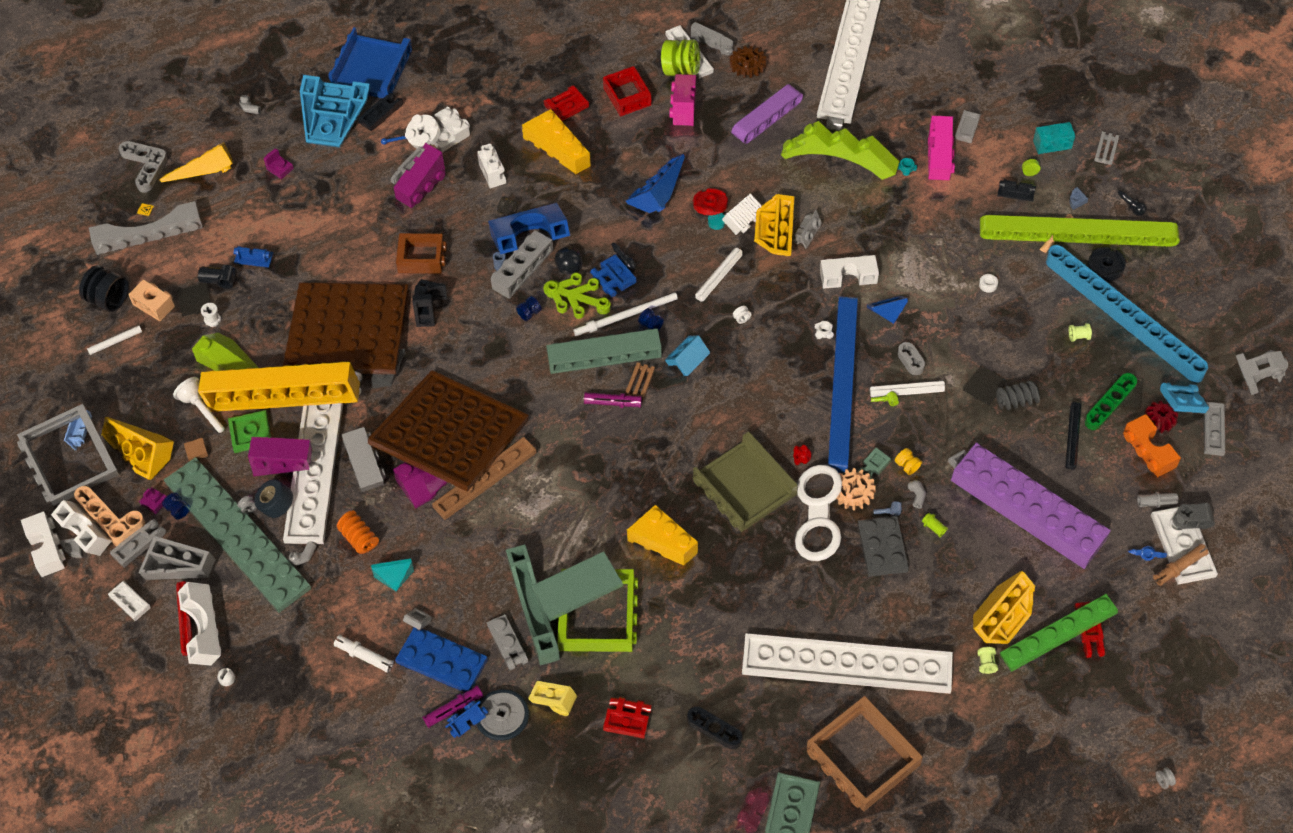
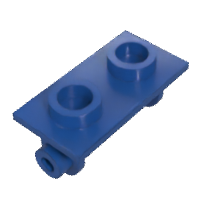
(252, 257)
(459, 723)

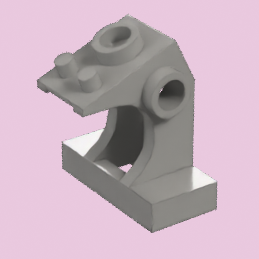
(1252, 374)

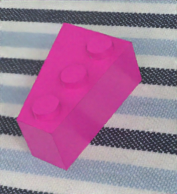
(683, 99)
(940, 148)

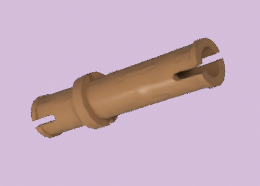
(1174, 568)

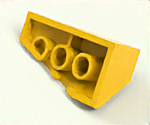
(142, 448)

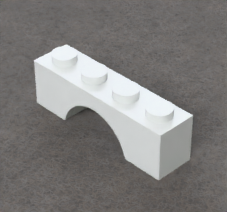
(197, 602)

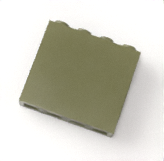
(746, 483)

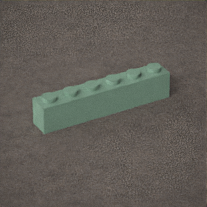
(604, 351)

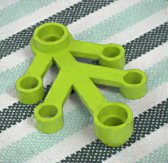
(576, 295)

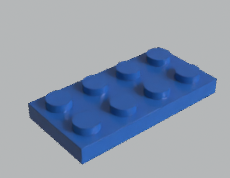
(441, 659)

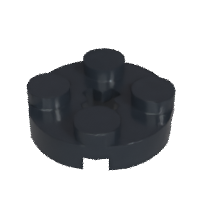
(1106, 255)

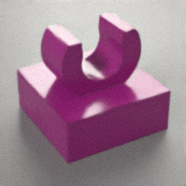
(152, 500)

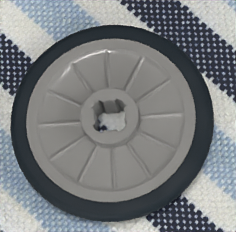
(515, 716)

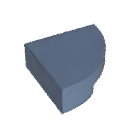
(1077, 198)

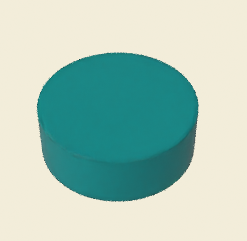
(716, 222)

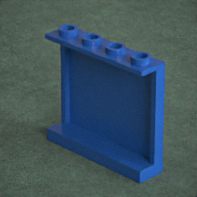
(371, 62)

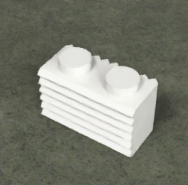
(742, 215)

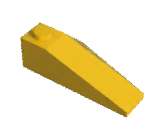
(209, 162)

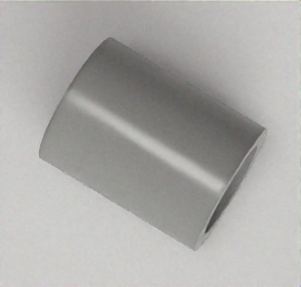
(834, 123)

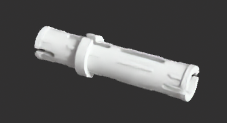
(355, 649)

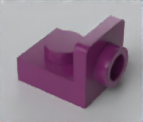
(277, 164)

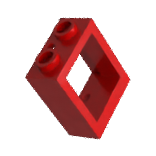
(630, 103)

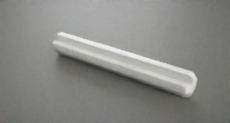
(718, 274)
(908, 388)

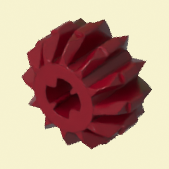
(1162, 416)

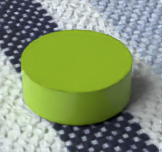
(1031, 167)

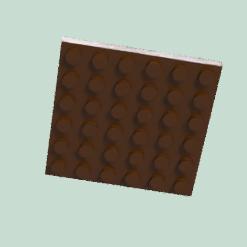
(348, 325)
(448, 430)

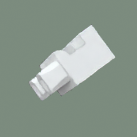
(491, 166)

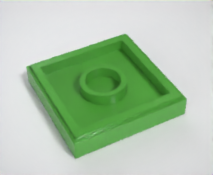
(248, 426)

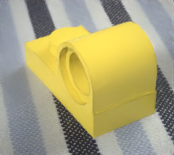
(557, 697)

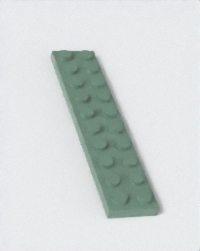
(238, 535)

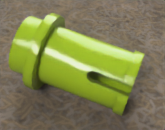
(934, 524)

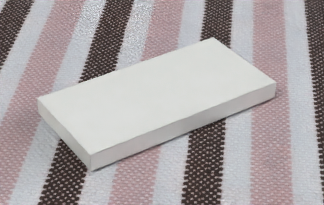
(1181, 541)

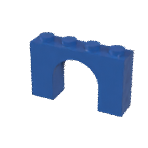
(547, 218)

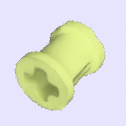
(1080, 332)
(987, 660)

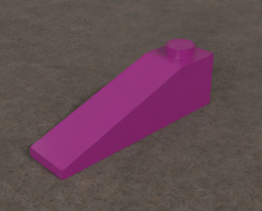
(417, 484)

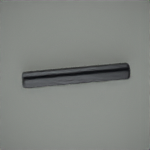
(1073, 435)

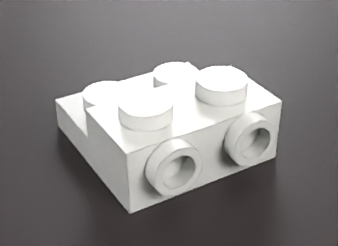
(452, 128)

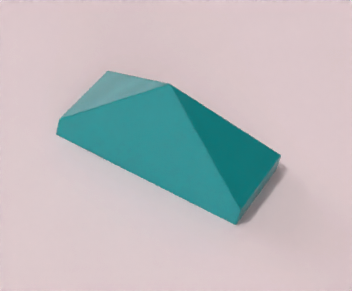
(393, 573)

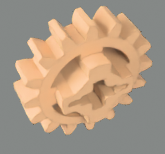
(854, 495)

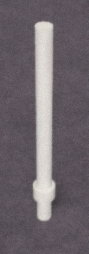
(592, 326)

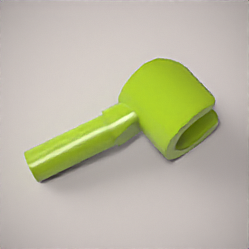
(891, 397)

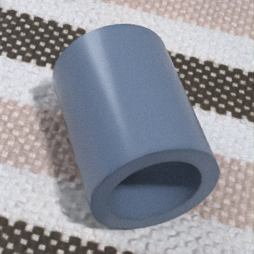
(498, 260)

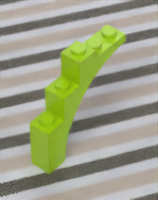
(843, 144)

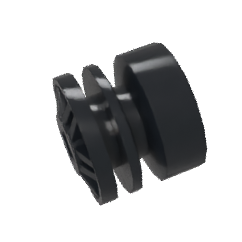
(104, 288)

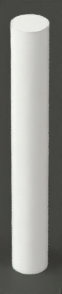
(116, 339)

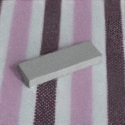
(1214, 429)

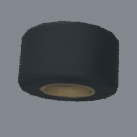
(273, 498)

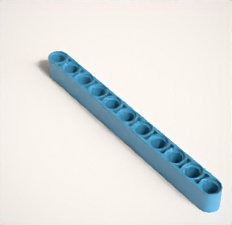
(1127, 314)

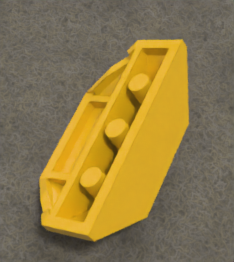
(775, 225)
(1005, 610)

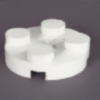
(419, 123)

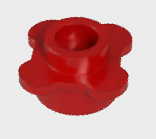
(801, 455)

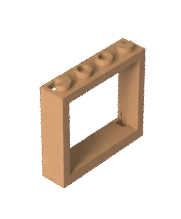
(889, 733)

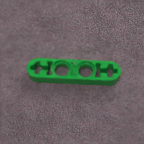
(1109, 400)

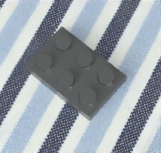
(882, 546)

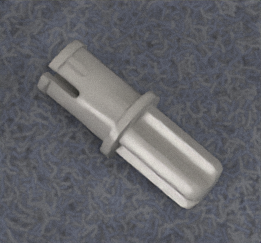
(1157, 499)

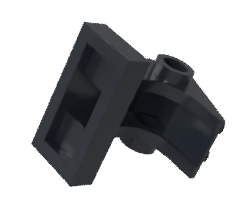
(424, 294)

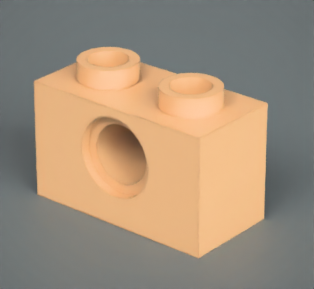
(151, 300)

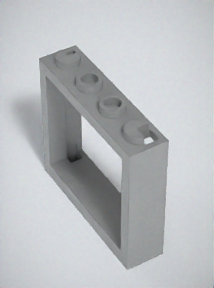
(53, 424)

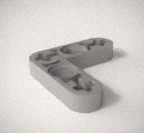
(149, 160)

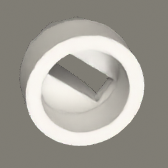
(229, 677)

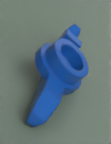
(1148, 553)

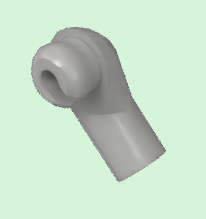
(247, 106)
(917, 487)
(305, 556)

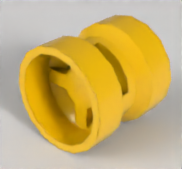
(908, 461)

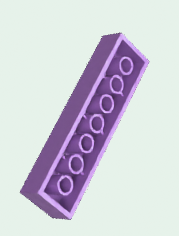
(1030, 505)

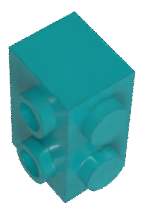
(1054, 138)

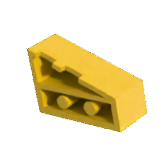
(662, 534)

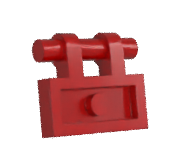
(625, 722)

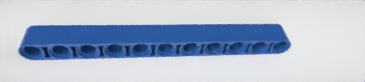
(842, 384)

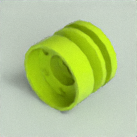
(680, 57)

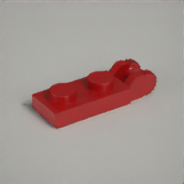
(1093, 634)

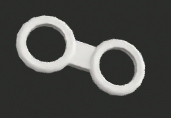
(818, 513)

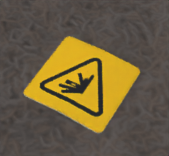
(145, 209)

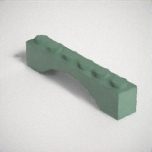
(536, 619)

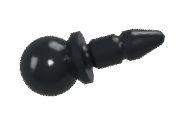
(1138, 208)
(629, 262)

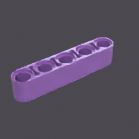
(767, 114)

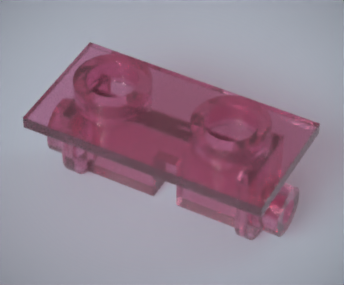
(754, 802)

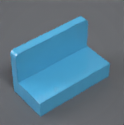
(688, 354)

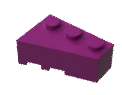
(421, 178)
(279, 455)

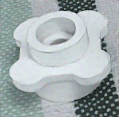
(824, 325)

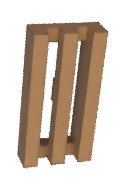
(643, 369)

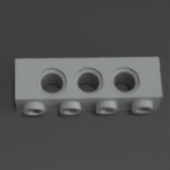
(521, 264)

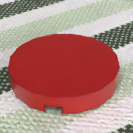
(710, 202)

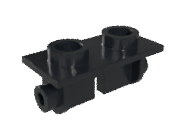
(1016, 191)

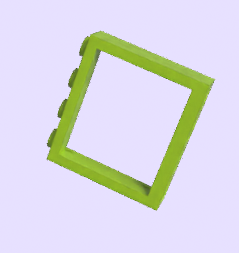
(605, 645)

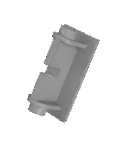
(811, 225)

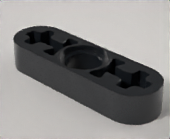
(730, 730)

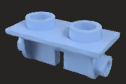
(75, 433)

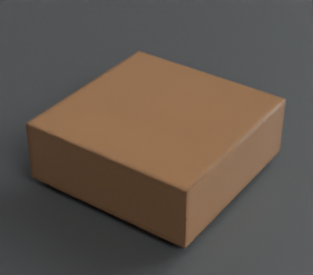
(196, 449)

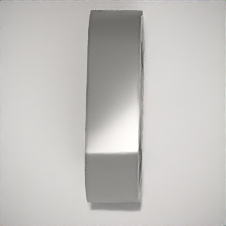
(913, 356)

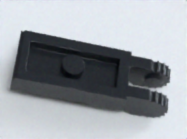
(380, 111)

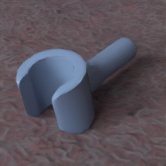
(895, 509)

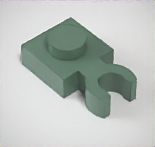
(875, 462)

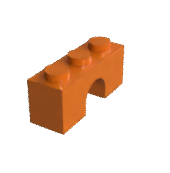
(1158, 459)

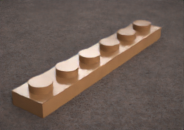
(500, 467)

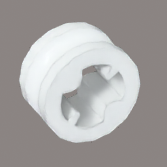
(742, 314)

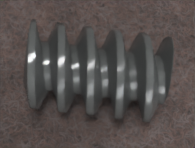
(1017, 393)

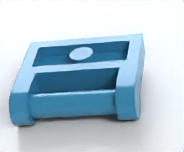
(1188, 402)

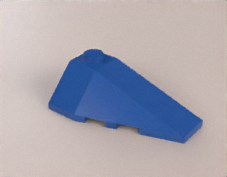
(658, 188)

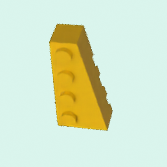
(557, 140)

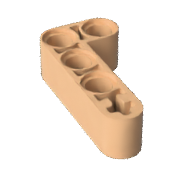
(104, 515)

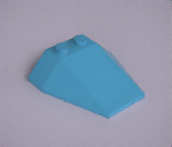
(330, 109)

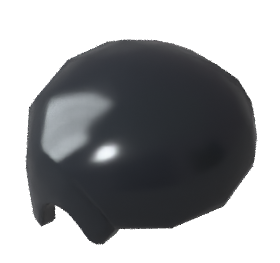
(568, 260)

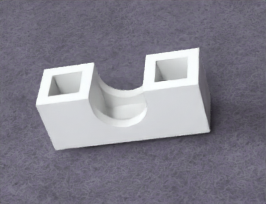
(862, 267)
(89, 534)
(48, 557)

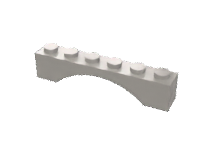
(180, 220)

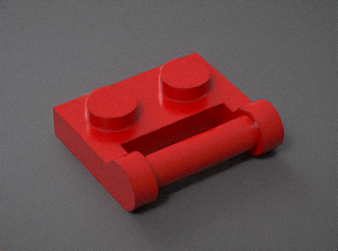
(572, 105)

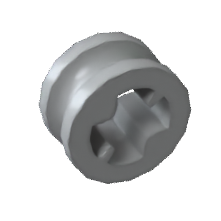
(247, 504)
(1165, 778)

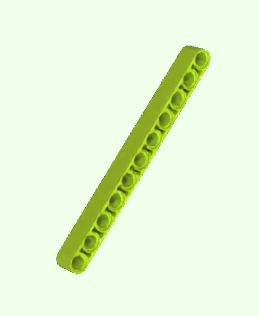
(1079, 230)

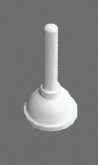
(188, 393)

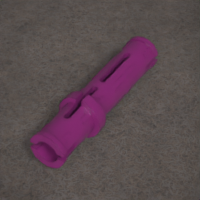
(590, 398)
(452, 706)

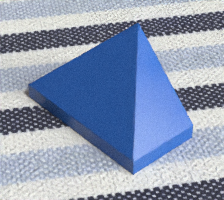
(889, 308)

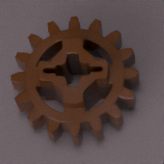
(747, 61)

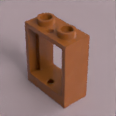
(420, 266)

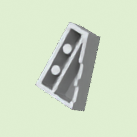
(363, 459)
(175, 561)

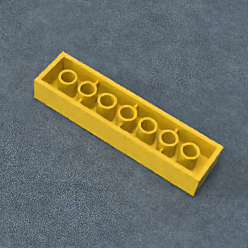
(279, 386)

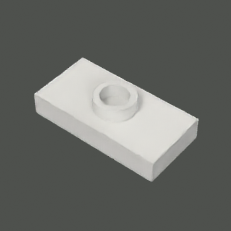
(129, 600)

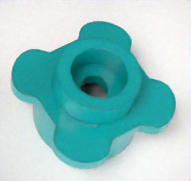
(907, 166)

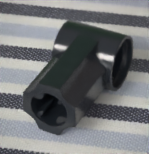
(223, 276)

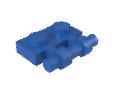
(618, 273)

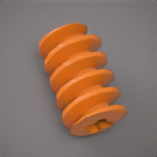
(357, 533)

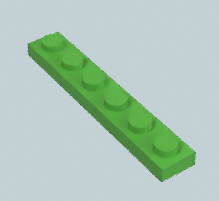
(1058, 632)

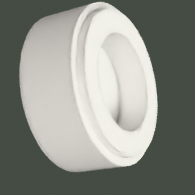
(988, 283)

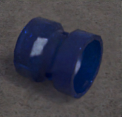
(528, 308)
(650, 320)
(174, 503)

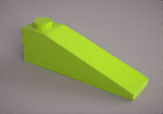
(221, 353)

